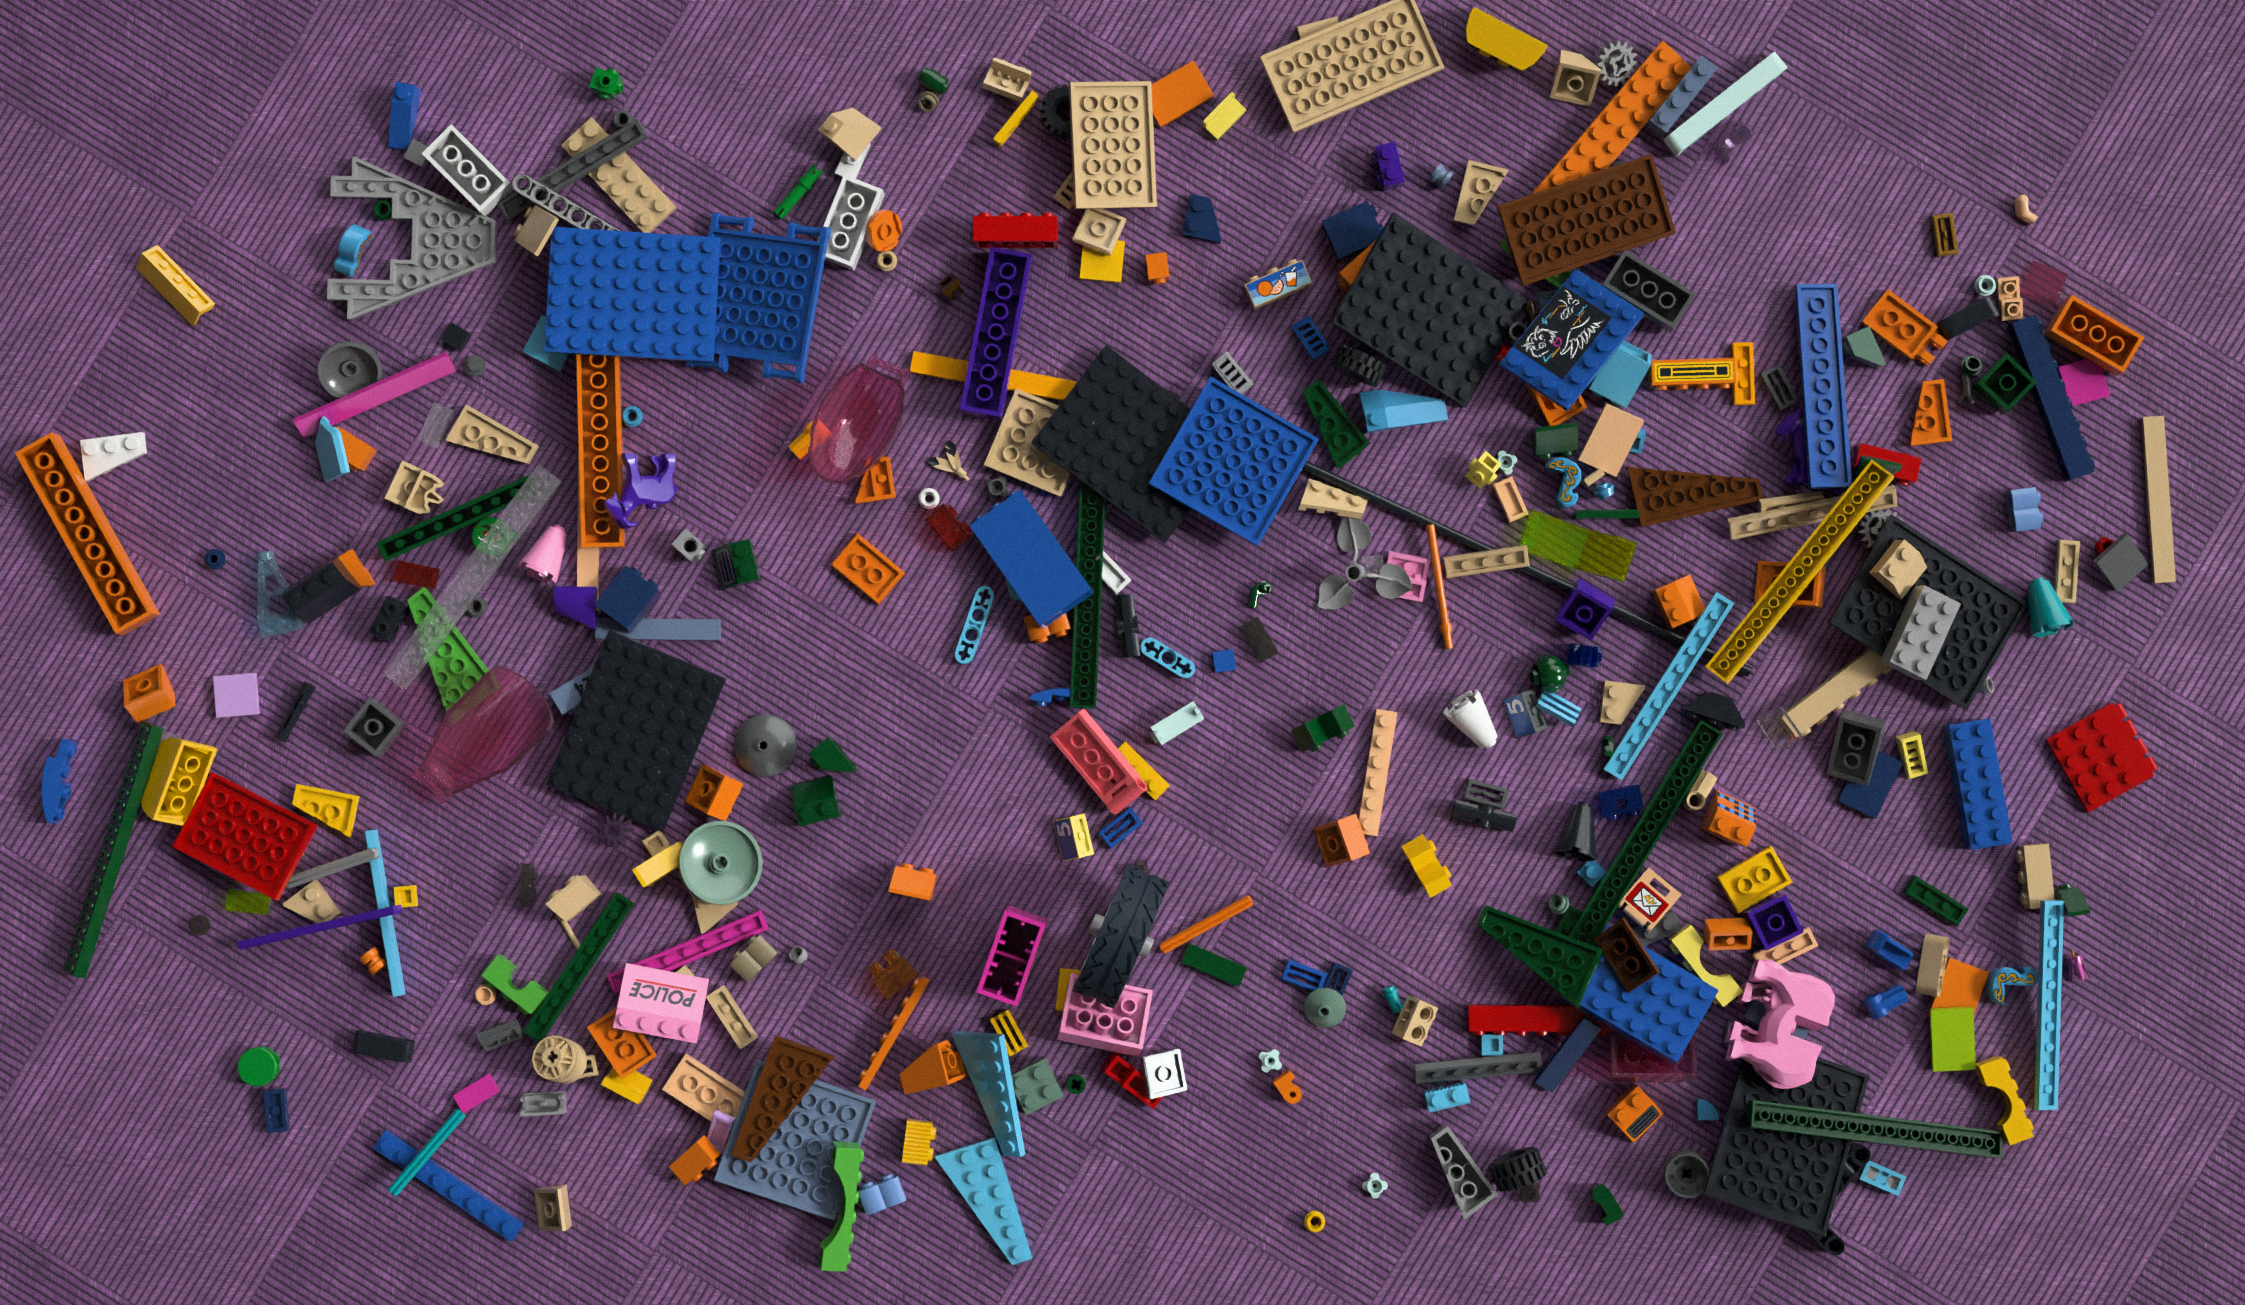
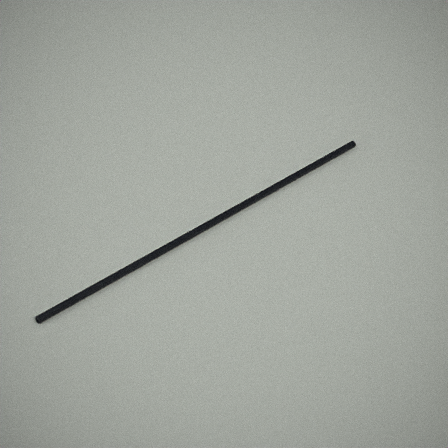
(1480, 546)

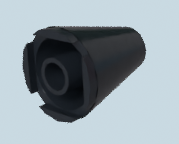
(1578, 834)

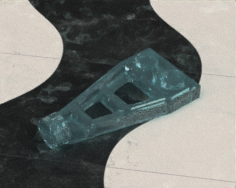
(279, 623)

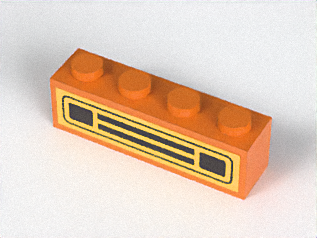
(1692, 373)

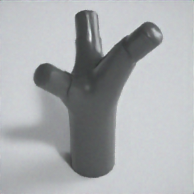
(1967, 390)

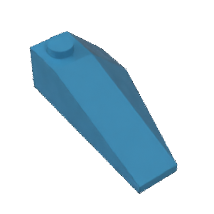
(1395, 410)

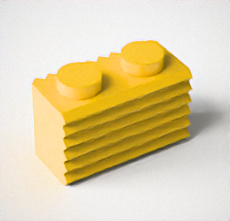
(917, 1142)

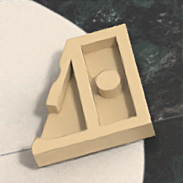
(313, 903)
(710, 914)

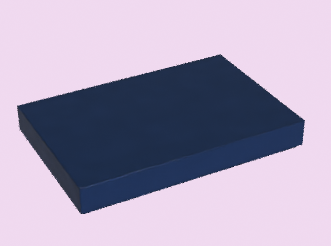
(1872, 797)

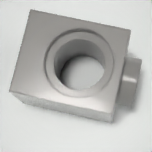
(681, 542)

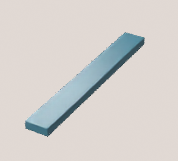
(386, 923)

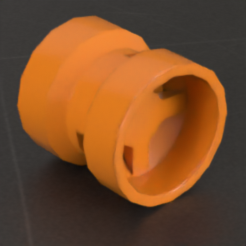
(373, 961)

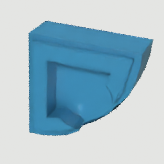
(1706, 1110)

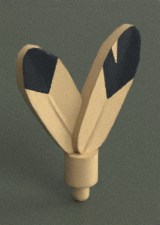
(952, 465)

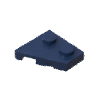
(1201, 220)

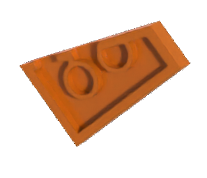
(1931, 415)

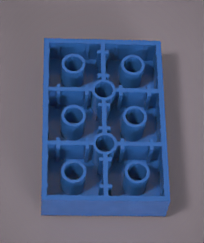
(1656, 1014)

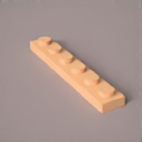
(1377, 771)

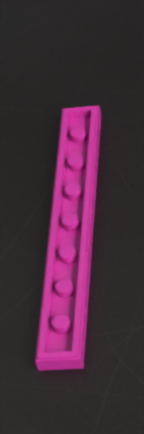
(376, 393)
(698, 946)

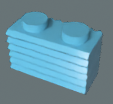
(1446, 1096)

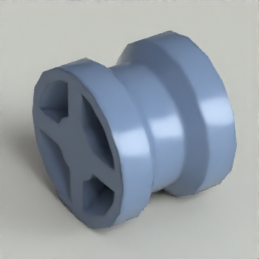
(1441, 176)

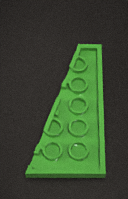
(455, 662)

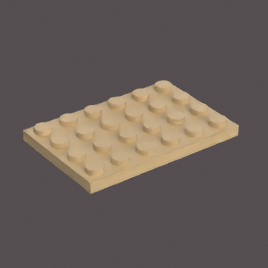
(1112, 145)

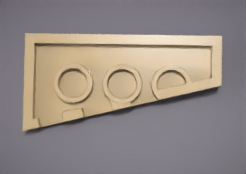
(487, 435)

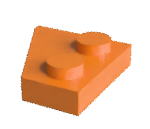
(877, 483)

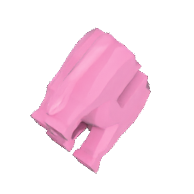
(1788, 1002)

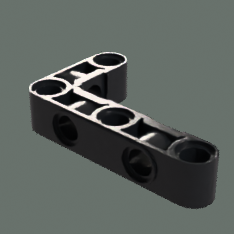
(1850, 1171)

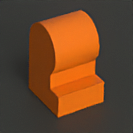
(1288, 1090)

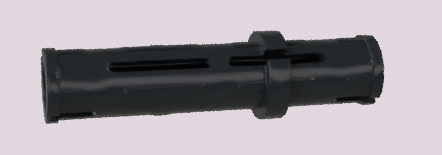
(295, 711)

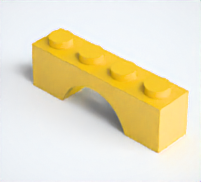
(2014, 1121)

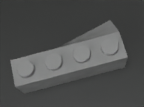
(1465, 1178)

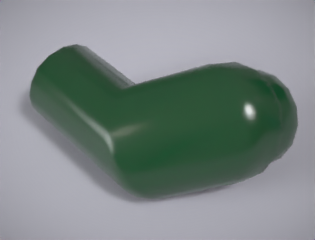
(1258, 591)

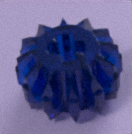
(1584, 655)

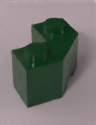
(1322, 728)

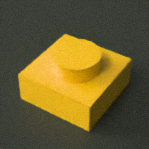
(406, 896)

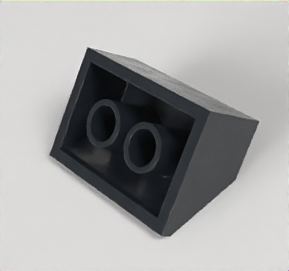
(321, 590)

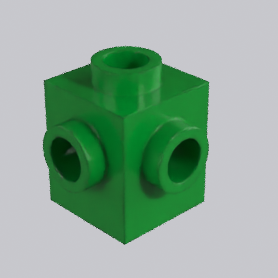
(606, 83)

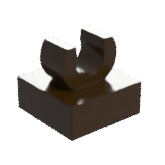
(948, 285)

